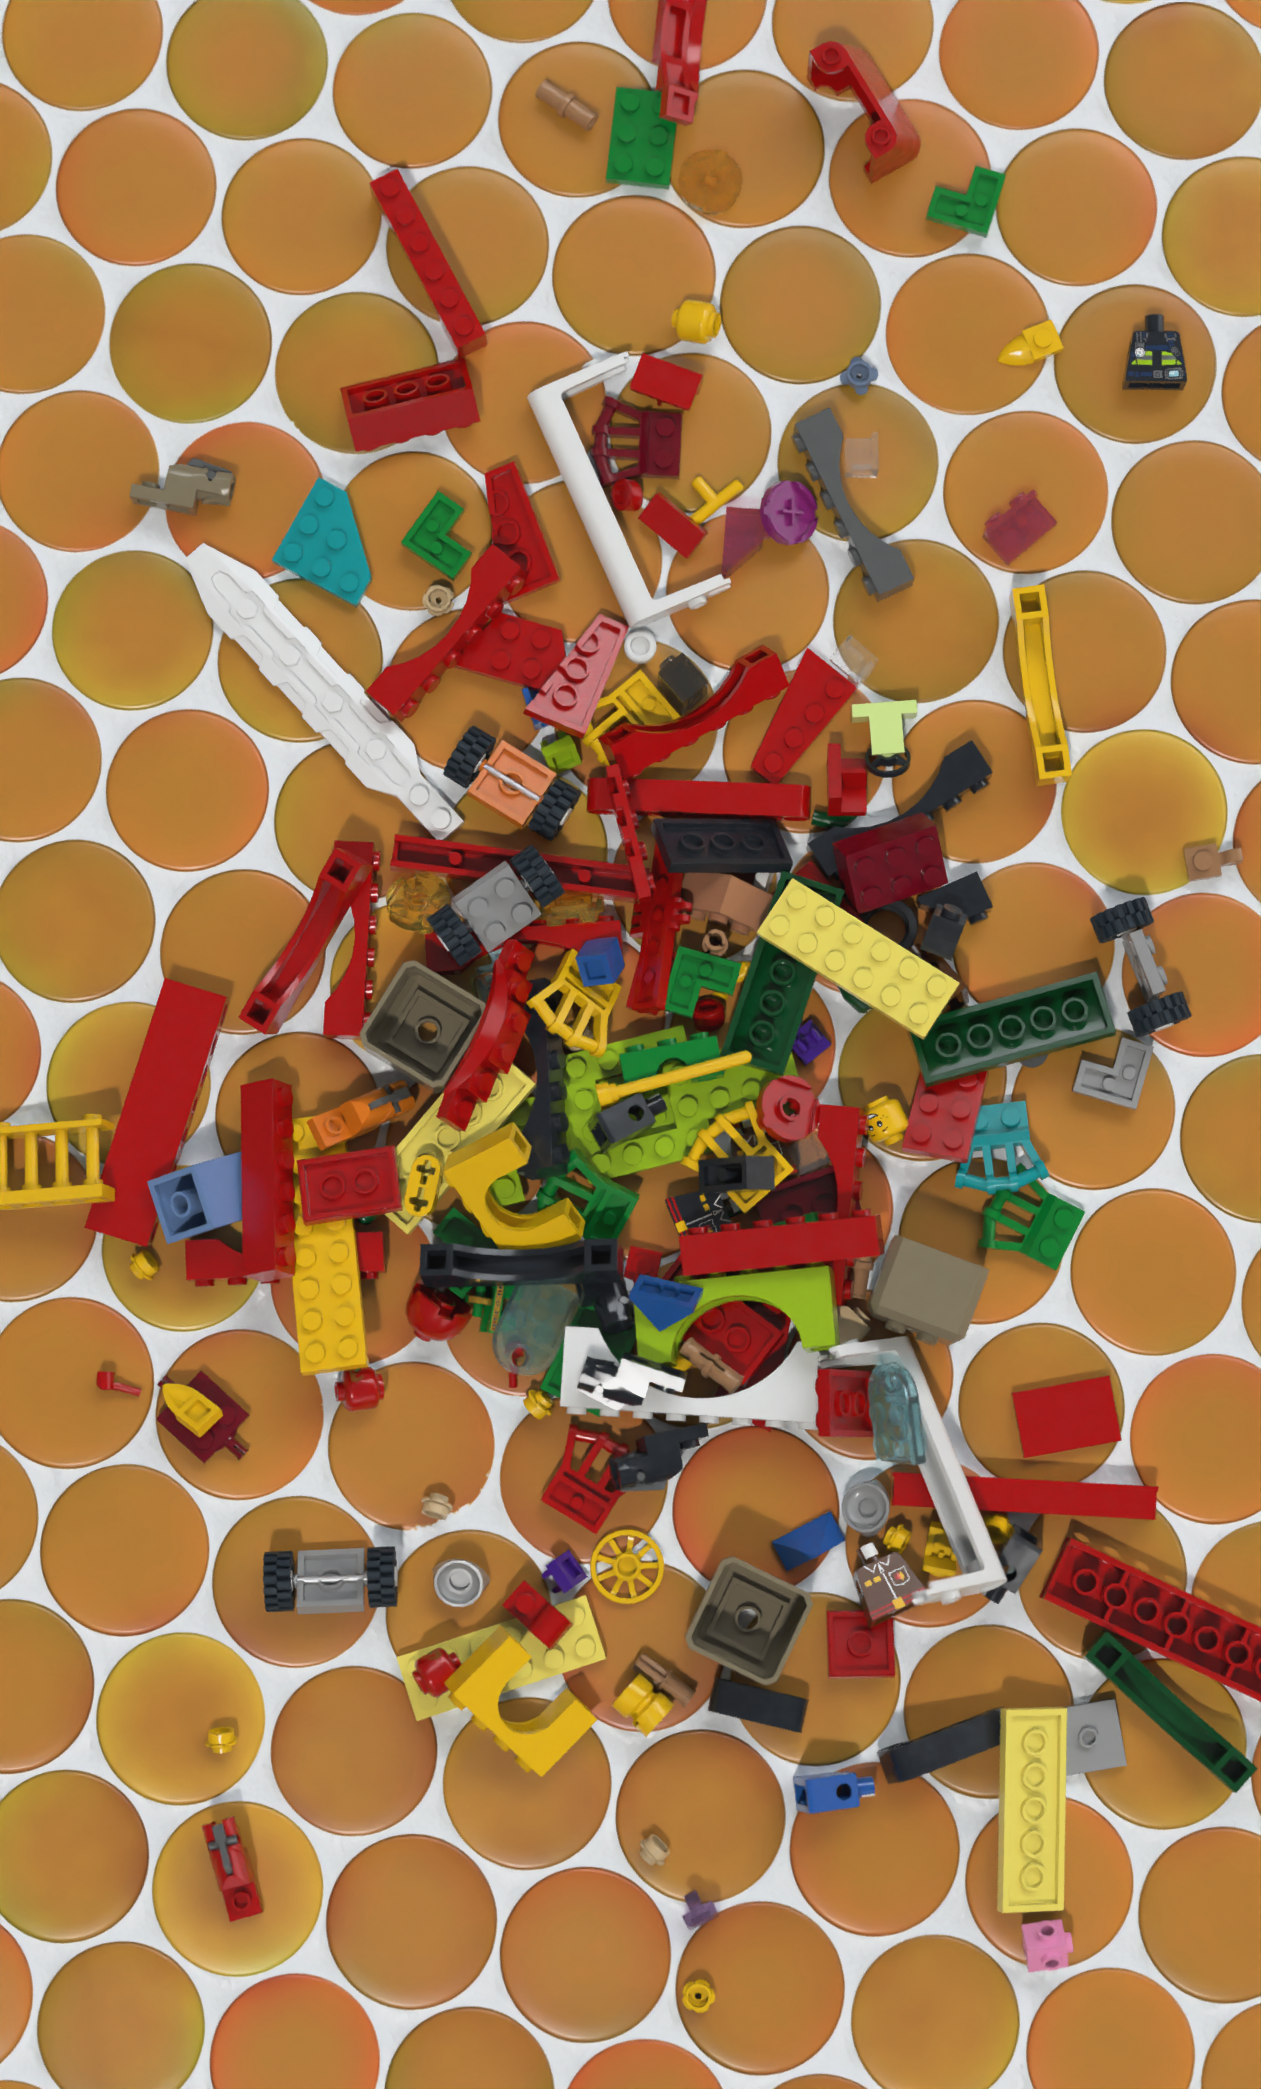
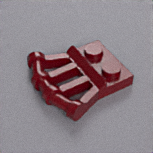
(658, 443)

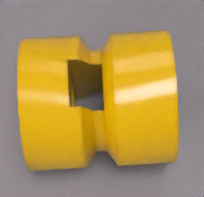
(642, 1705)

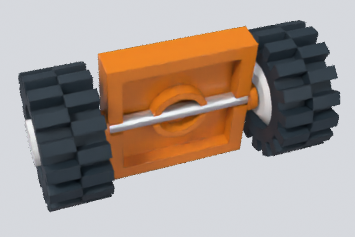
(511, 783)

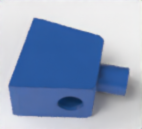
(818, 1791)

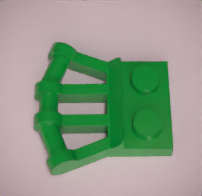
(607, 1204)
(1048, 1233)

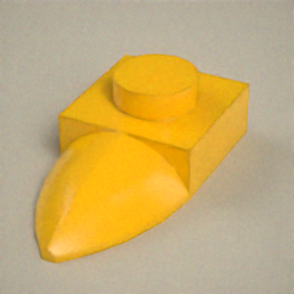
(1032, 345)
(191, 1408)

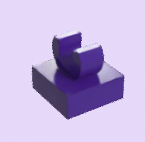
(810, 1043)
(565, 1572)

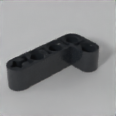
(941, 1747)

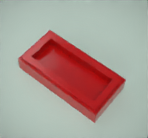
(673, 525)

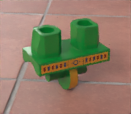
(488, 1305)

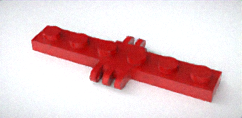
(657, 929)

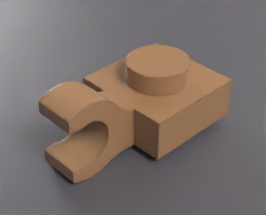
(1206, 862)

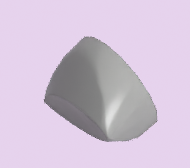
(866, 1507)
(459, 1582)

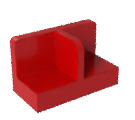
(666, 382)
(845, 784)

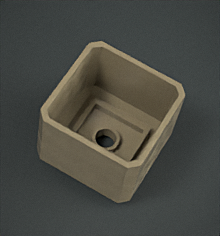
(410, 1001)
(926, 1292)
(752, 1651)

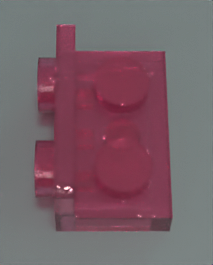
(1018, 527)

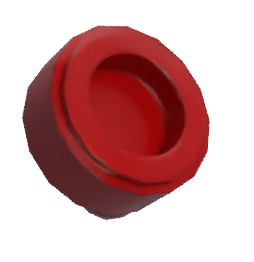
(627, 495)
(708, 1015)

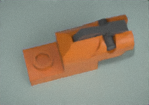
(361, 1114)

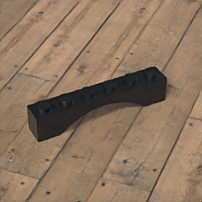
(959, 773)
(547, 1120)
(477, 1267)

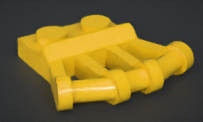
(637, 703)
(593, 1000)
(724, 1122)

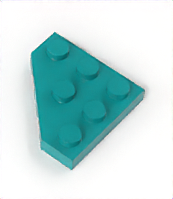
(326, 545)

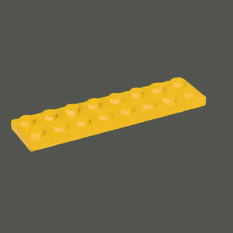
(326, 1280)

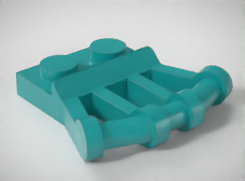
(998, 1128)

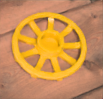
(627, 1566)

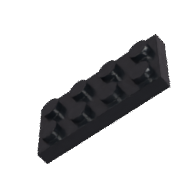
(721, 845)

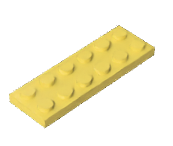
(858, 958)
(439, 1140)
(574, 1650)
(1032, 1809)

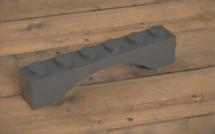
(881, 563)

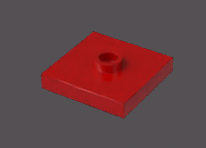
(856, 1649)

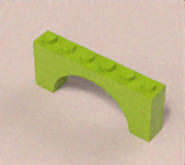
(802, 1294)

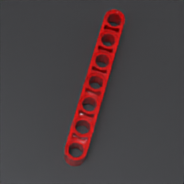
(706, 799)

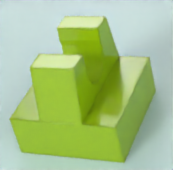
(560, 754)

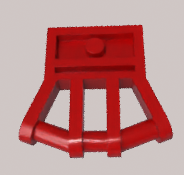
(573, 1492)

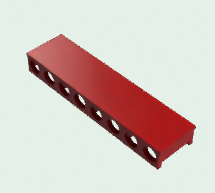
(158, 1108)
(1156, 1616)

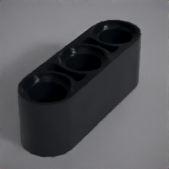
(758, 1705)

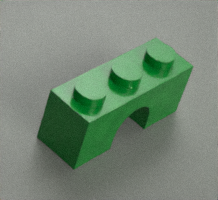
(643, 1063)

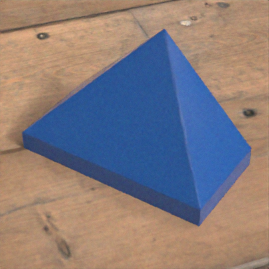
(664, 1300)
(808, 1541)

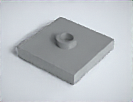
(1093, 1737)

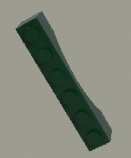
(1169, 1711)

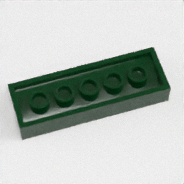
(774, 996)
(1013, 1029)

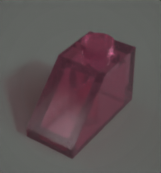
(742, 538)

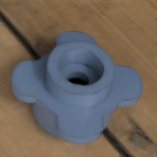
(856, 367)

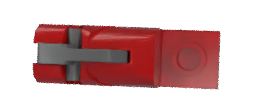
(232, 1869)

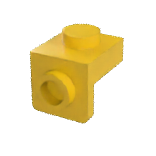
(938, 1553)

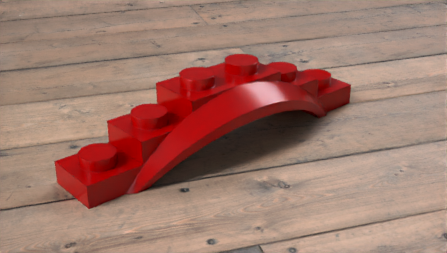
(678, 57)
(494, 1040)

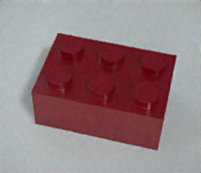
(890, 863)

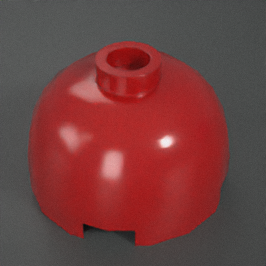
(436, 1314)

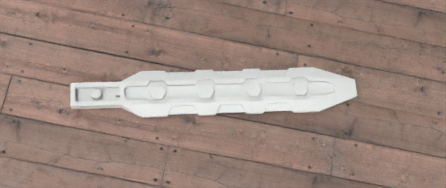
(317, 686)

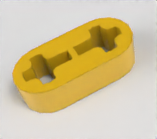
(416, 1184)

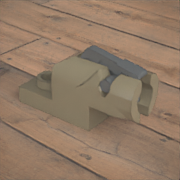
(187, 486)

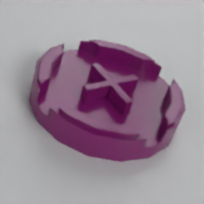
(788, 512)

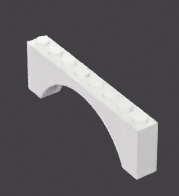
(777, 1399)

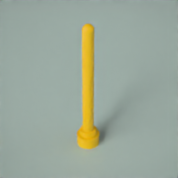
(610, 1093)

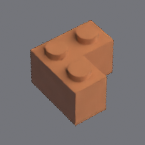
(726, 901)

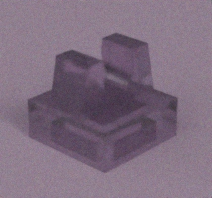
(699, 1912)

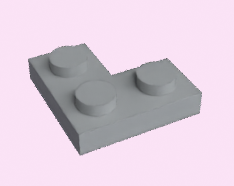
(1117, 1084)

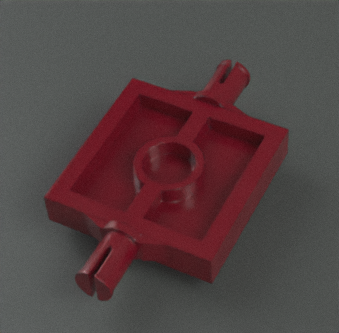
(220, 1434)

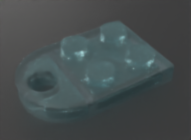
(536, 1323)
(895, 1415)

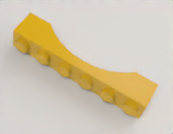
(1038, 684)

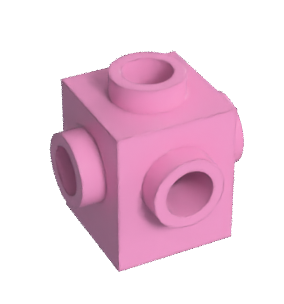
(1046, 1945)

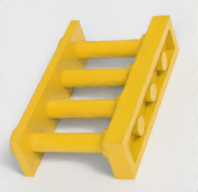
(62, 1191)

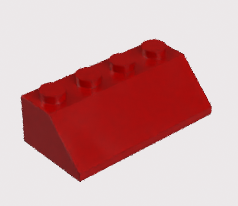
(410, 405)

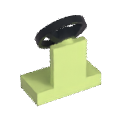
(885, 734)

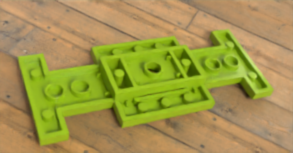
(674, 1130)

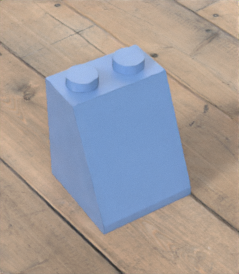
(199, 1197)

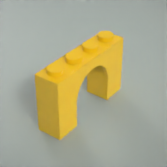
(489, 1158)
(537, 1741)

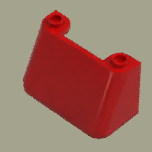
(891, 136)

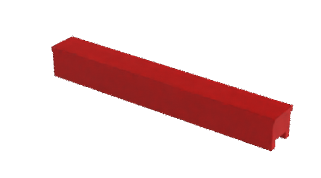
(473, 861)
(1038, 1496)

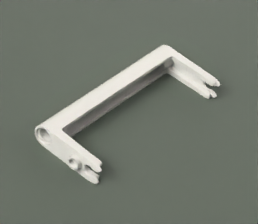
(593, 505)
(941, 1474)

